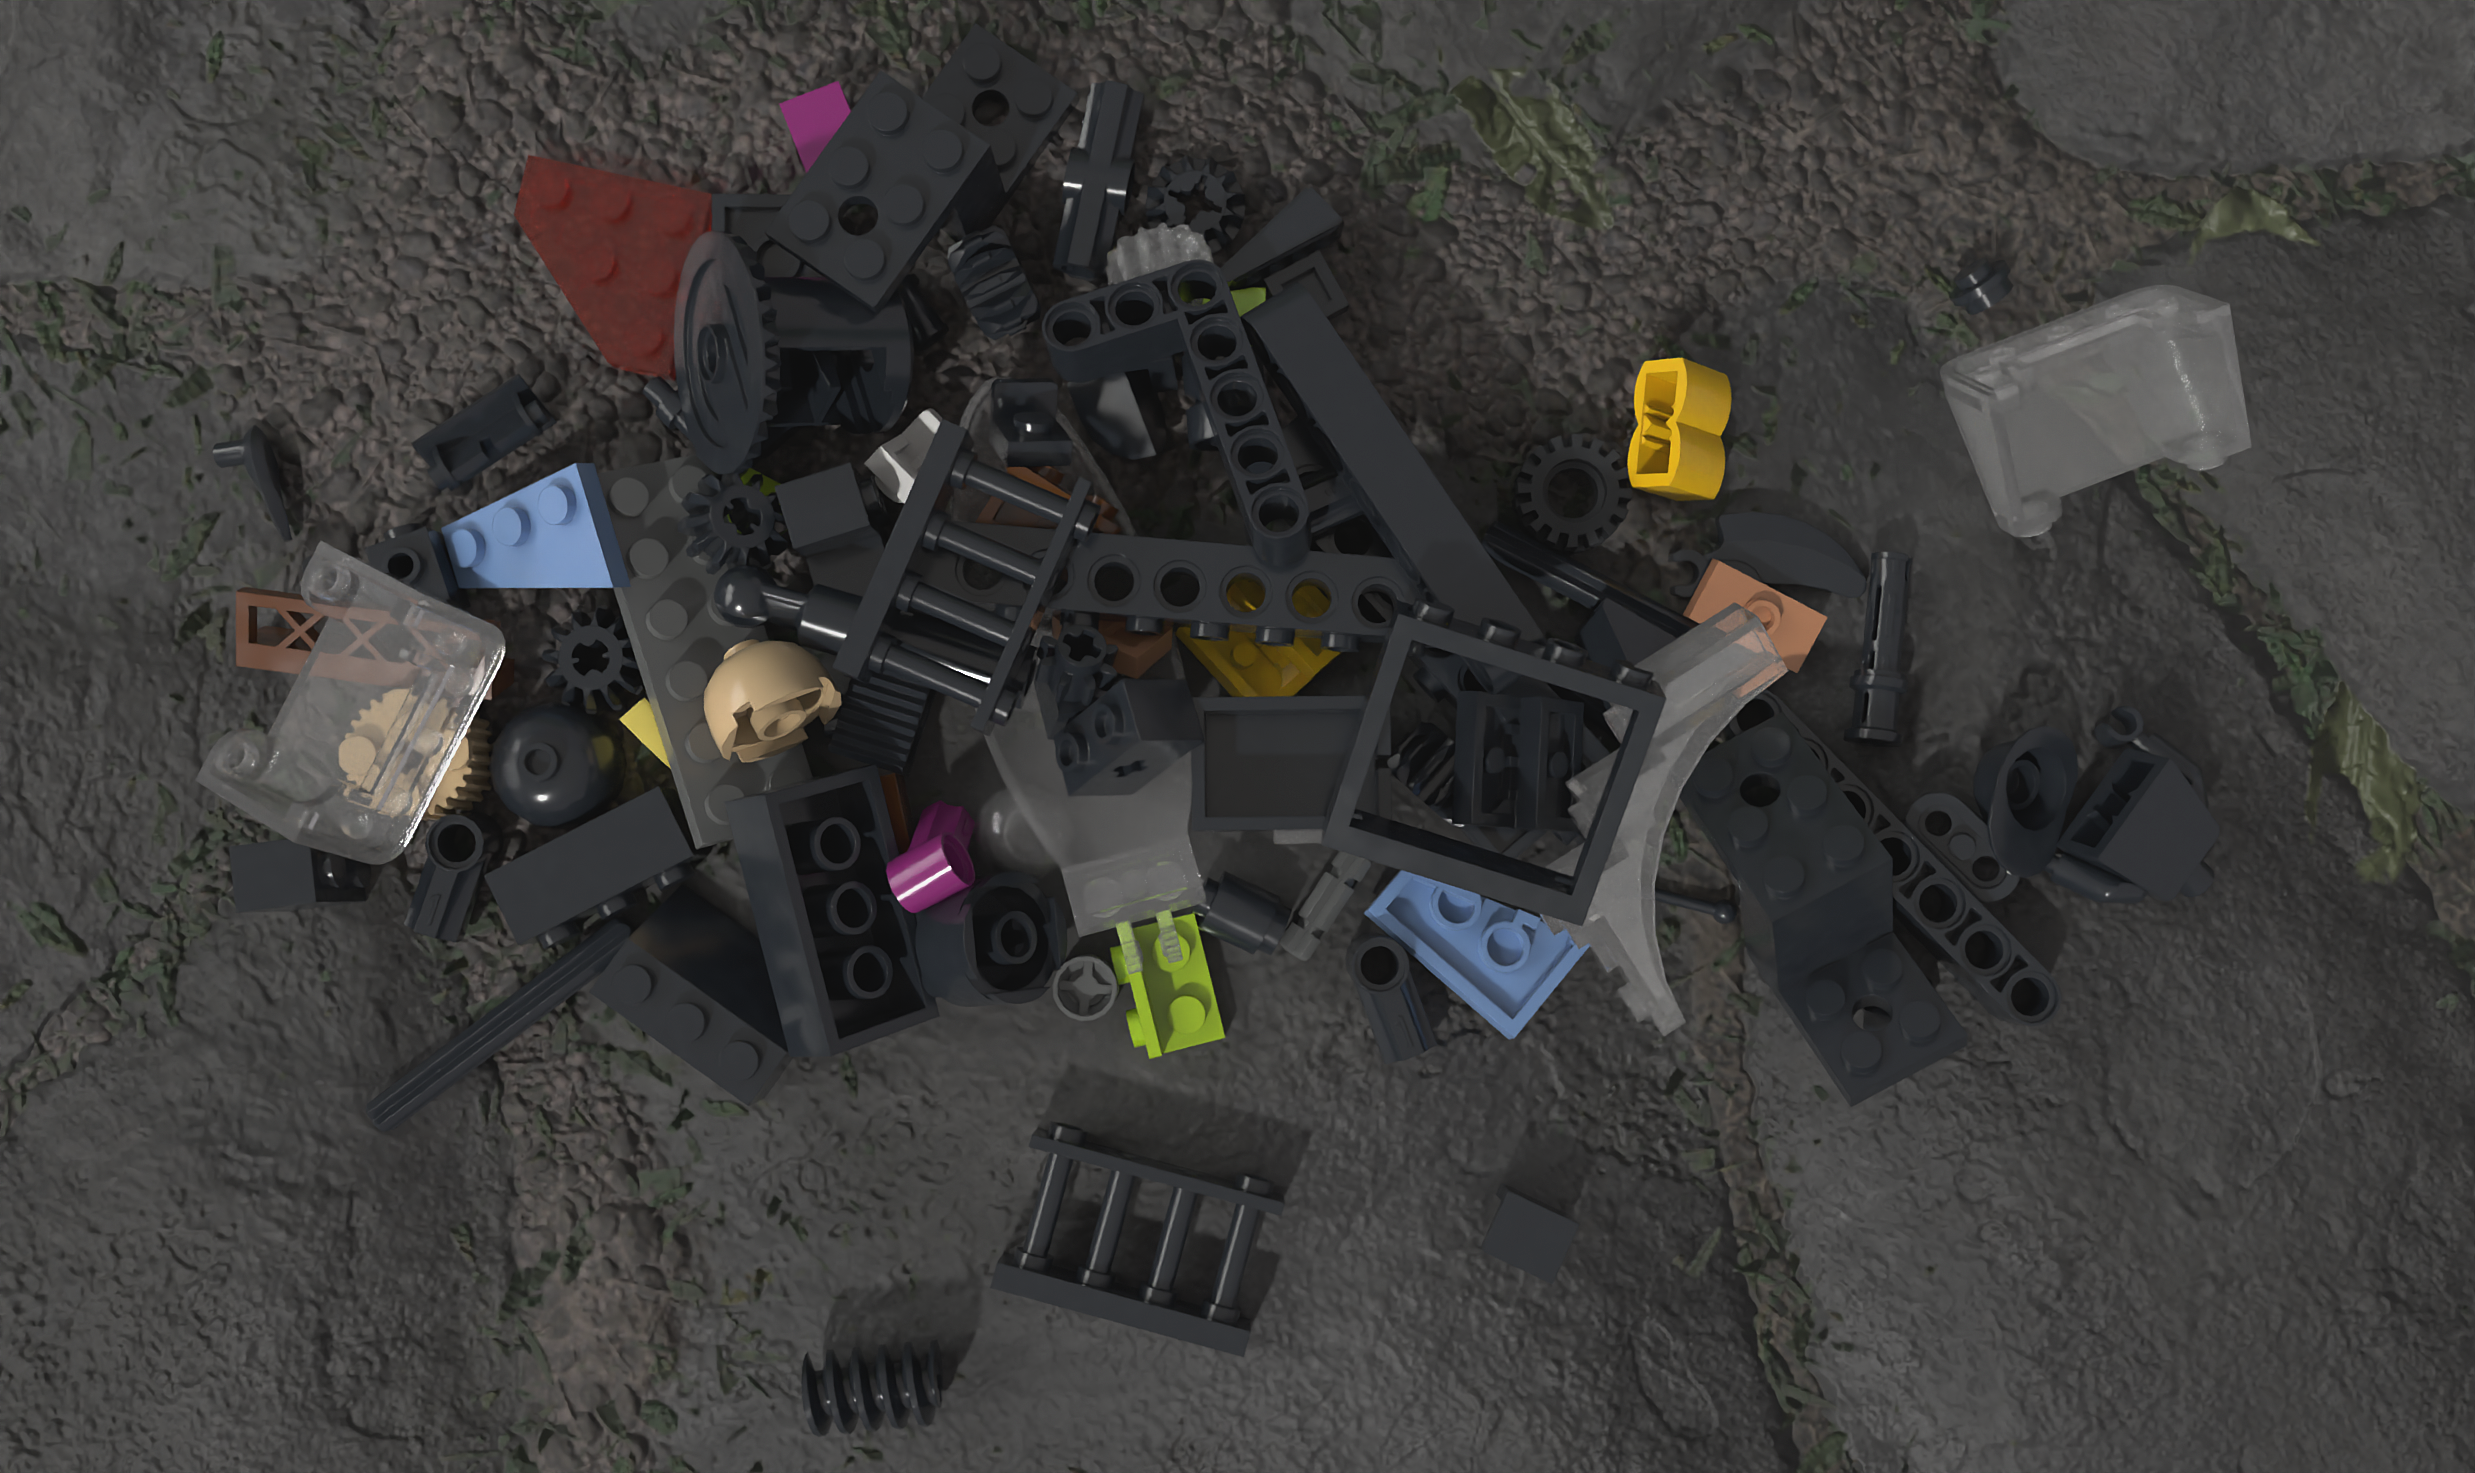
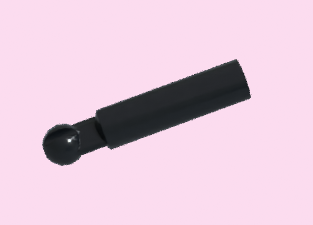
(823, 616)

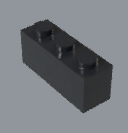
(596, 869)

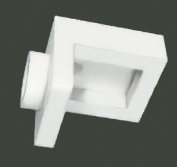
(901, 458)

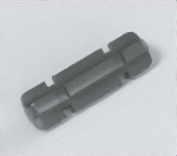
(1324, 905)

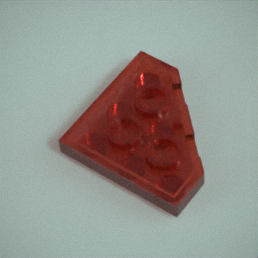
(615, 253)

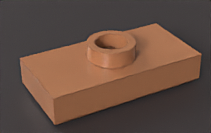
(1786, 621)

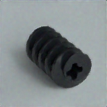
(872, 1390)

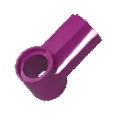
(936, 858)

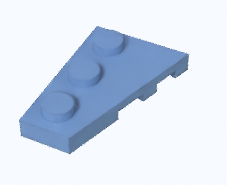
(540, 537)
(1482, 950)

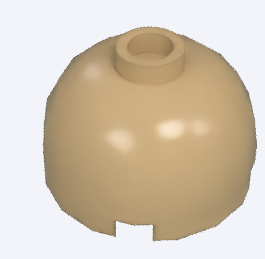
(766, 698)

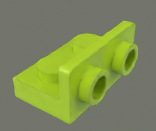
(1172, 999)

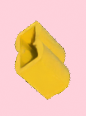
(1679, 429)

